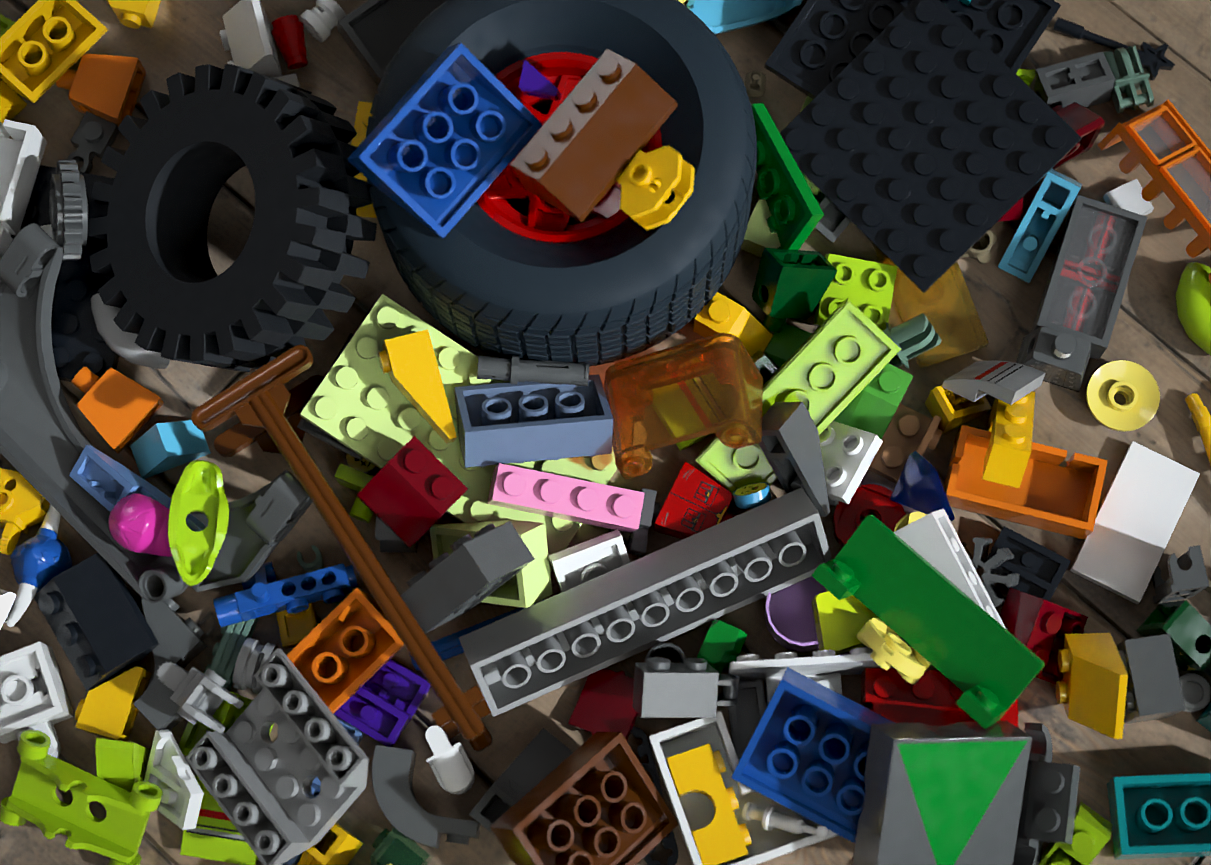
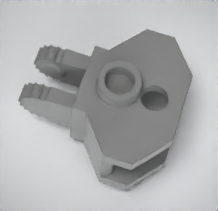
(197, 693)

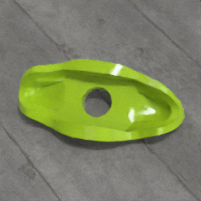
(201, 491)

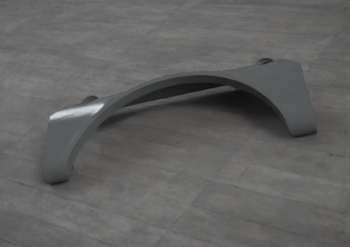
(46, 441)

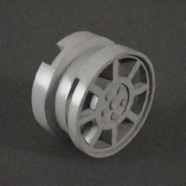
(249, 661)

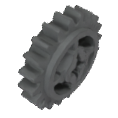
(68, 209)

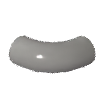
(122, 342)

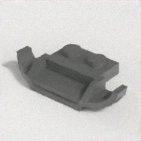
(1047, 799)

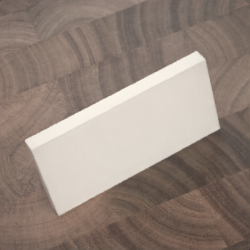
(1135, 522)

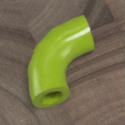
(1194, 304)

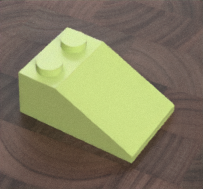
(525, 587)

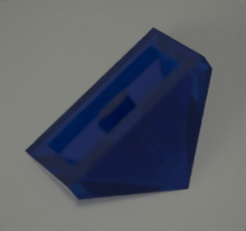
(921, 487)

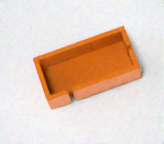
(1048, 496)

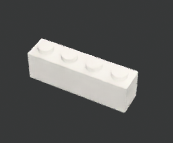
(940, 546)

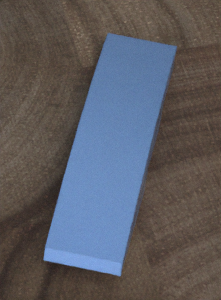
(112, 481)

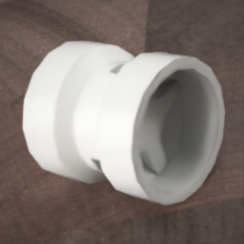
(322, 18)

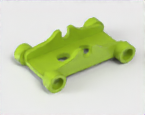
(36, 801)

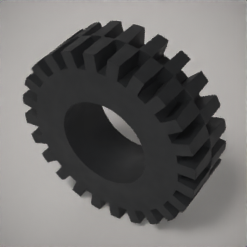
(164, 205)

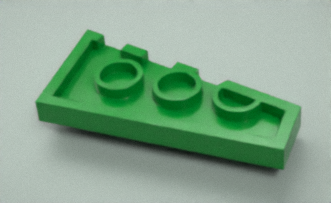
(782, 184)

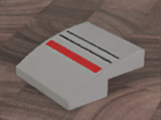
(997, 378)

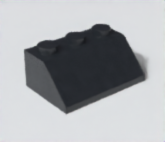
(96, 621)

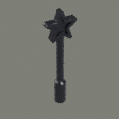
(1150, 58)

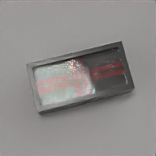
(1090, 271)

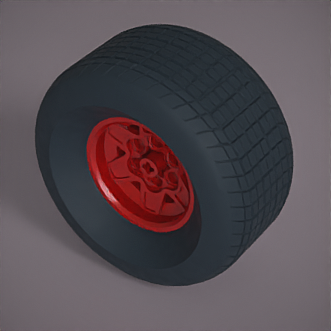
(598, 284)

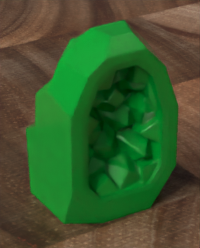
(722, 645)

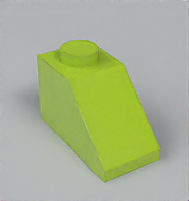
(121, 762)

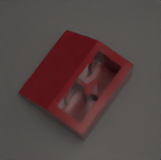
(1041, 628)

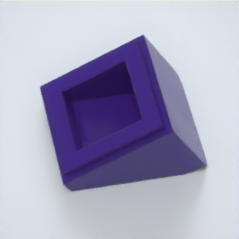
(536, 85)

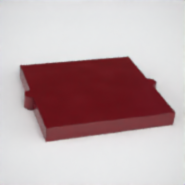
(605, 704)

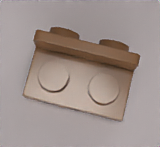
(905, 434)

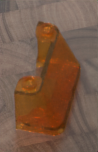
(683, 396)

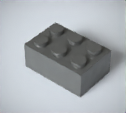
(466, 575)

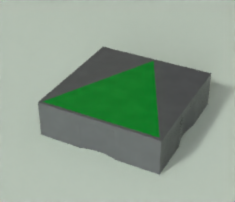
(942, 794)

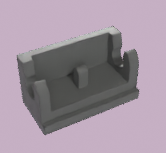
(1079, 80)
(1186, 577)

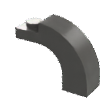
(395, 795)

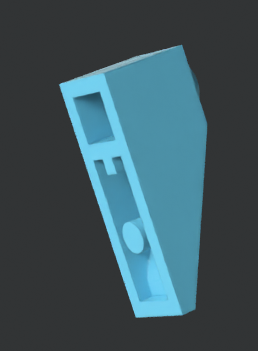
(1039, 225)

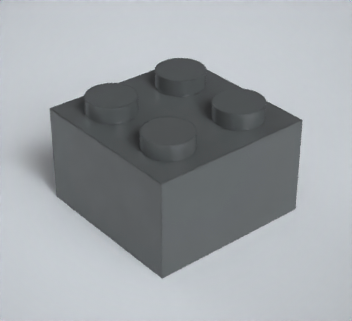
(1152, 679)

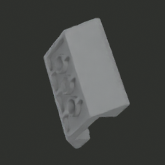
(269, 783)

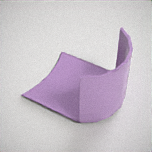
(791, 615)

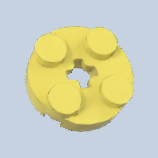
(892, 651)

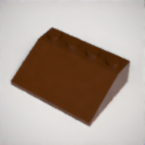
(588, 810)

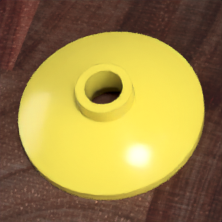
(1134, 384)

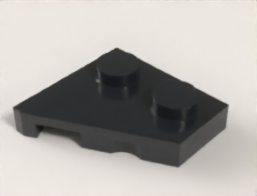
(1037, 566)

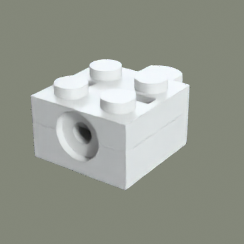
(32, 694)

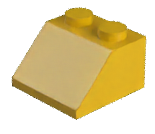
(1093, 682)

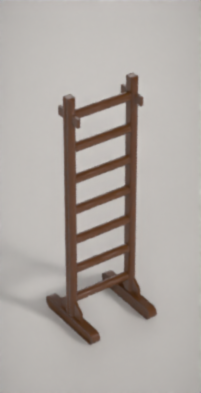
(271, 418)

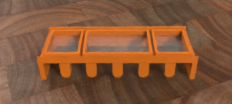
(1176, 163)

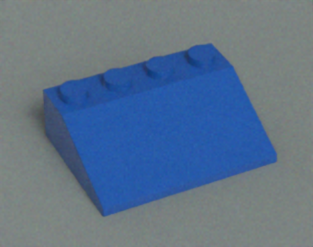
(446, 140)
(811, 753)

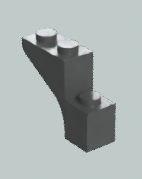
(178, 643)

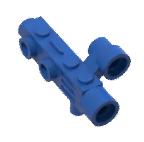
(266, 595)

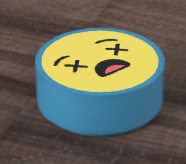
(752, 495)

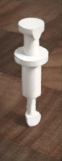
(772, 818)

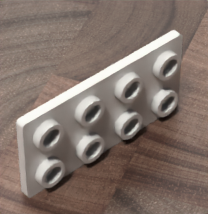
(822, 667)

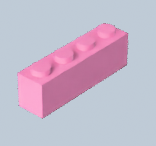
(565, 498)

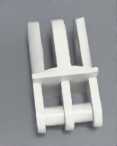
(449, 762)

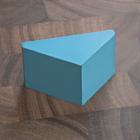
(168, 446)

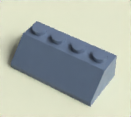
(532, 422)

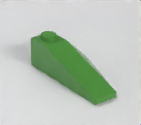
(873, 406)

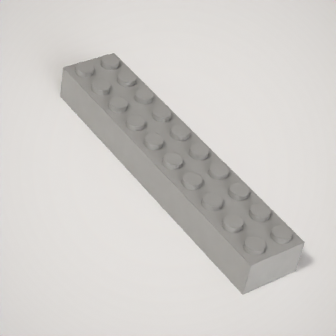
(646, 601)

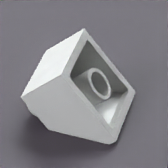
(250, 38)

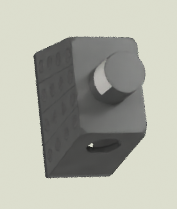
(1058, 355)

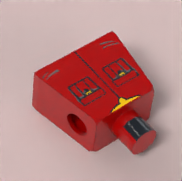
(693, 504)

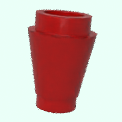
(290, 40)

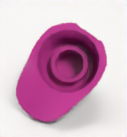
(140, 525)

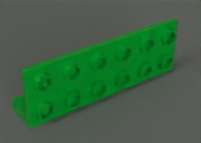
(933, 619)

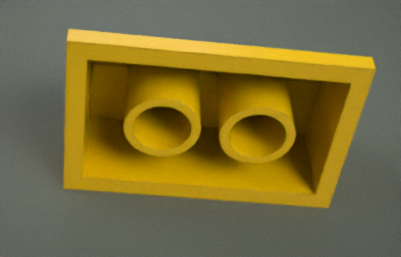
(46, 45)

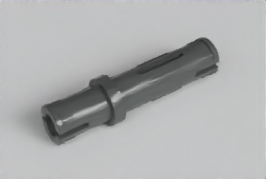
(541, 371)

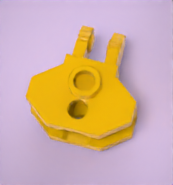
(649, 183)
(19, 508)

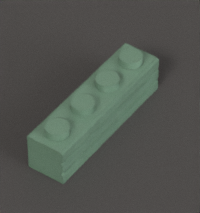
(228, 649)

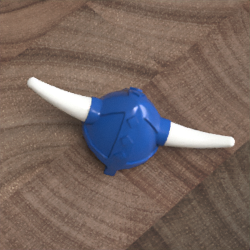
(38, 562)

